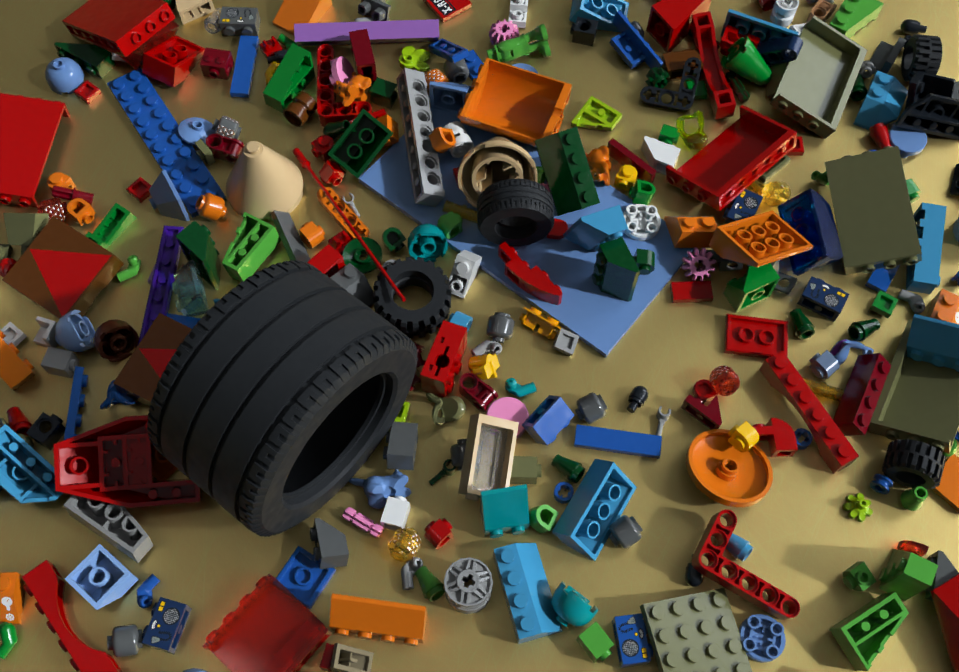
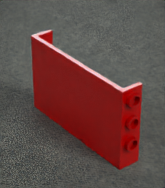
(119, 24)
(25, 143)
(733, 159)

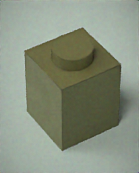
(525, 470)

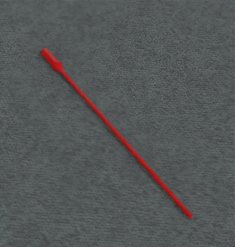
(306, 165)

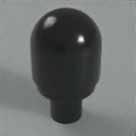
(912, 27)
(277, 57)
(637, 398)
(692, 576)

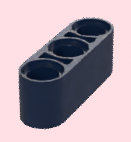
(780, 50)

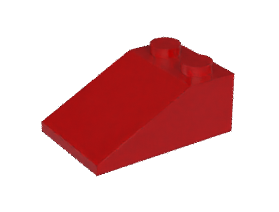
(172, 60)

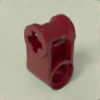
(224, 148)
(480, 394)

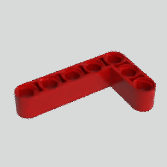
(327, 107)
(736, 573)

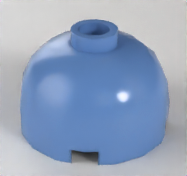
(64, 75)

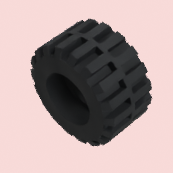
(921, 54)
(913, 464)

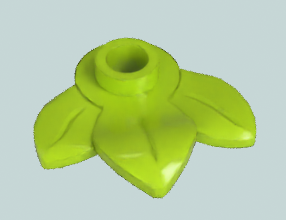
(414, 58)

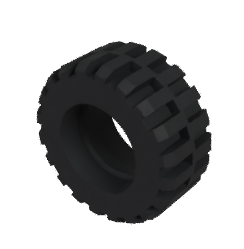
(413, 273)

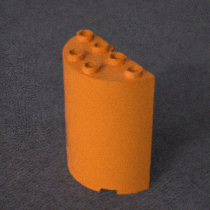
(515, 102)

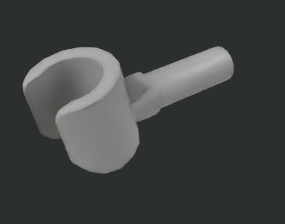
(351, 204)
(662, 419)

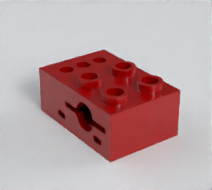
(444, 360)

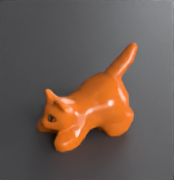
(353, 89)
(600, 165)

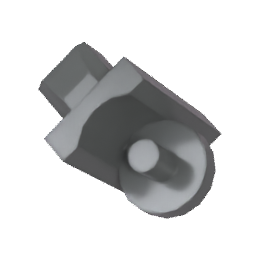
(375, 8)

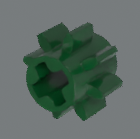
(657, 77)

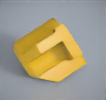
(484, 365)

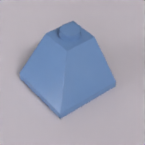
(448, 95)
(167, 198)

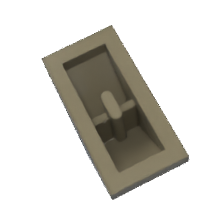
(351, 659)

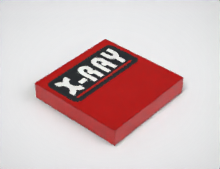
(447, 8)

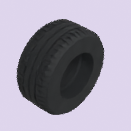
(515, 212)

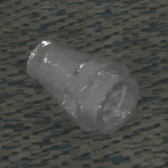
(212, 22)

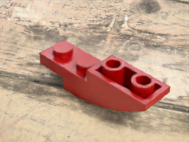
(533, 281)

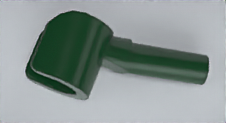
(445, 471)

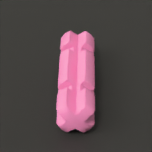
(363, 522)

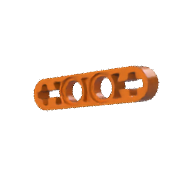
(324, 202)

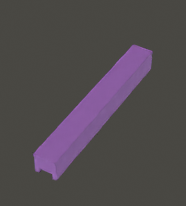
(379, 32)

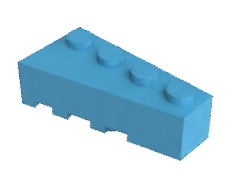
(929, 223)

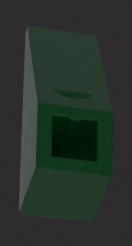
(88, 56)

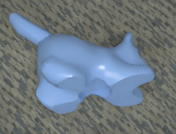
(380, 487)

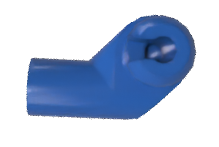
(144, 592)

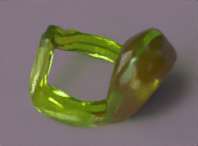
(697, 140)

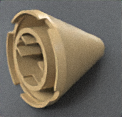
(492, 162)
(263, 182)

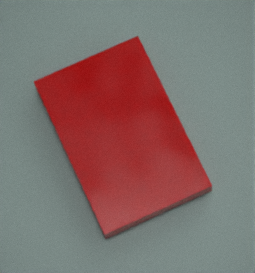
(755, 336)

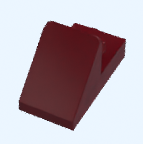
(707, 415)

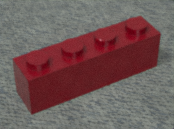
(861, 394)

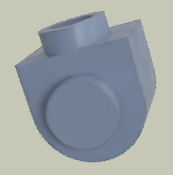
(824, 365)

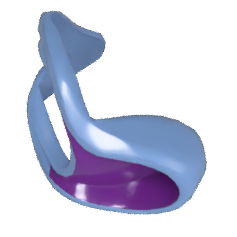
(842, 347)

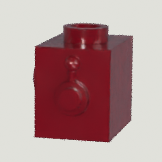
(216, 63)

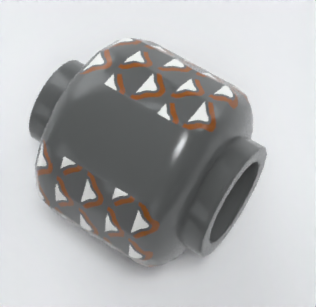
(227, 127)

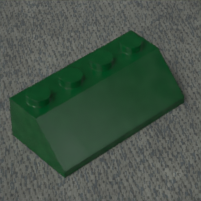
(567, 171)

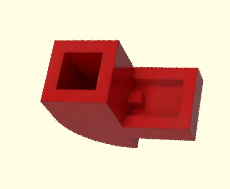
(779, 436)

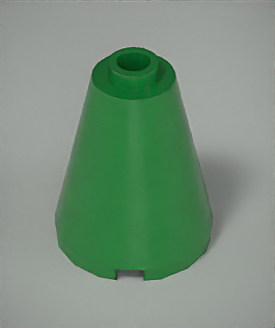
(747, 62)

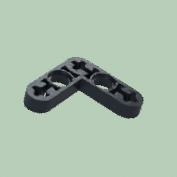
(682, 93)

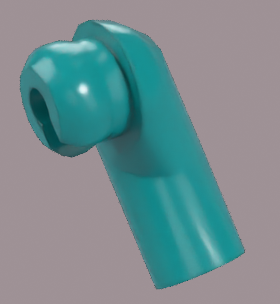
(519, 390)

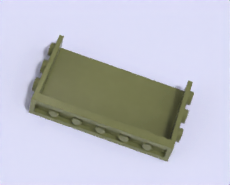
(820, 79)
(873, 211)
(918, 401)

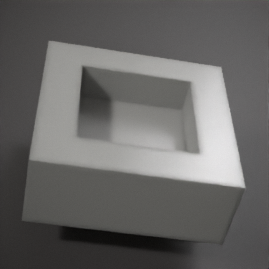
(565, 342)

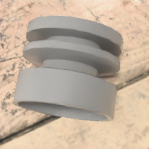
(474, 597)

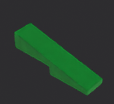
(112, 226)

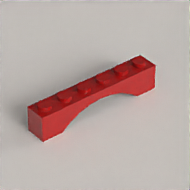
(718, 89)
(830, 440)
(48, 589)

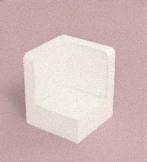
(46, 333)

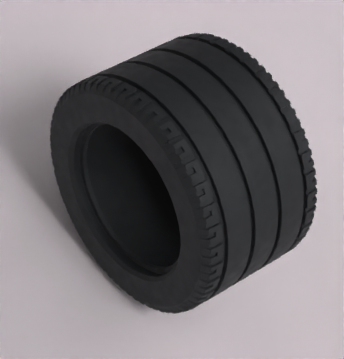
(280, 395)

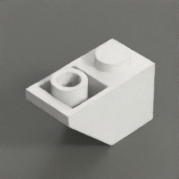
(659, 154)
(464, 272)

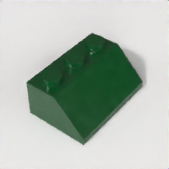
(360, 143)
(200, 247)
(615, 270)

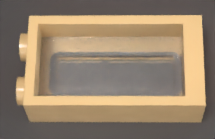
(487, 455)

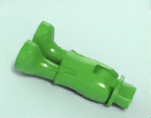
(518, 47)

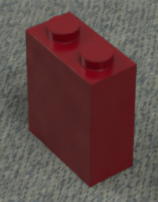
(363, 54)

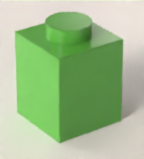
(595, 643)

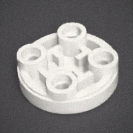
(642, 221)

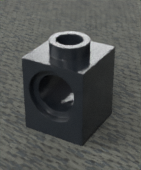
(584, 31)
(38, 429)

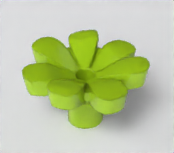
(858, 507)

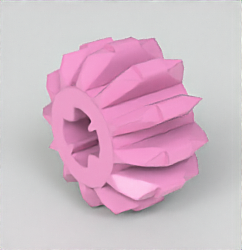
(503, 31)
(692, 269)

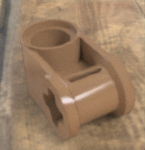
(822, 10)

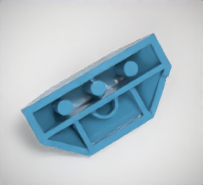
(882, 101)
(24, 470)

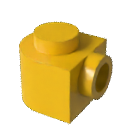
(626, 177)
(743, 437)

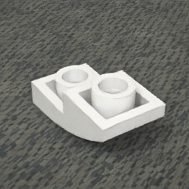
(518, 12)

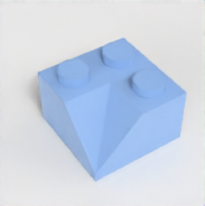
(101, 578)

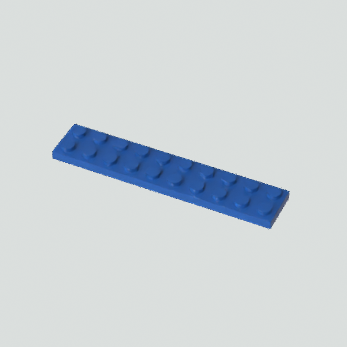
(162, 139)

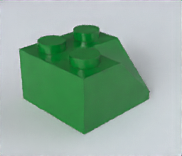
(752, 287)

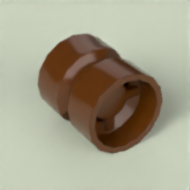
(300, 109)

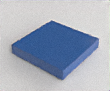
(304, 577)

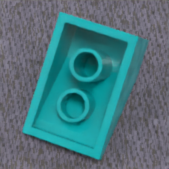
(505, 511)

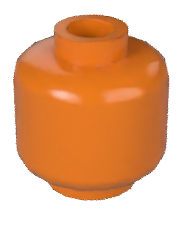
(211, 206)

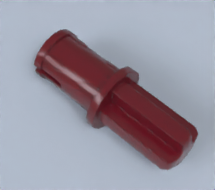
(70, 194)

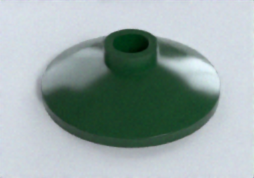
(354, 251)

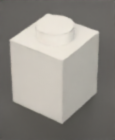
(395, 513)

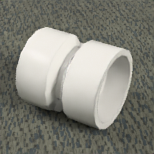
(784, 12)
(463, 141)

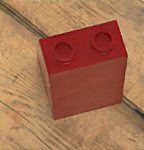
(671, 20)

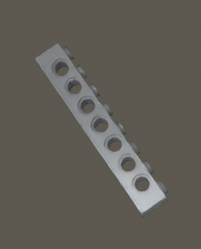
(418, 126)

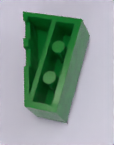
(289, 78)

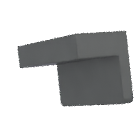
(886, 55)

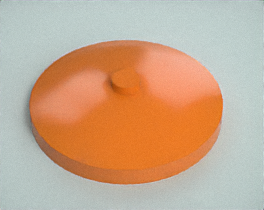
(726, 473)

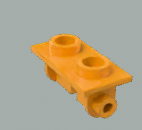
(533, 317)

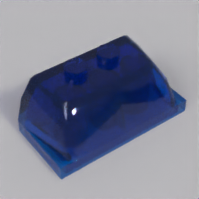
(815, 222)

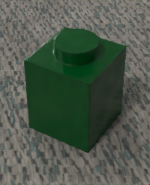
(383, 93)

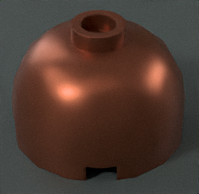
(115, 340)

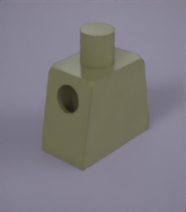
(24, 227)

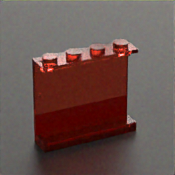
(268, 632)

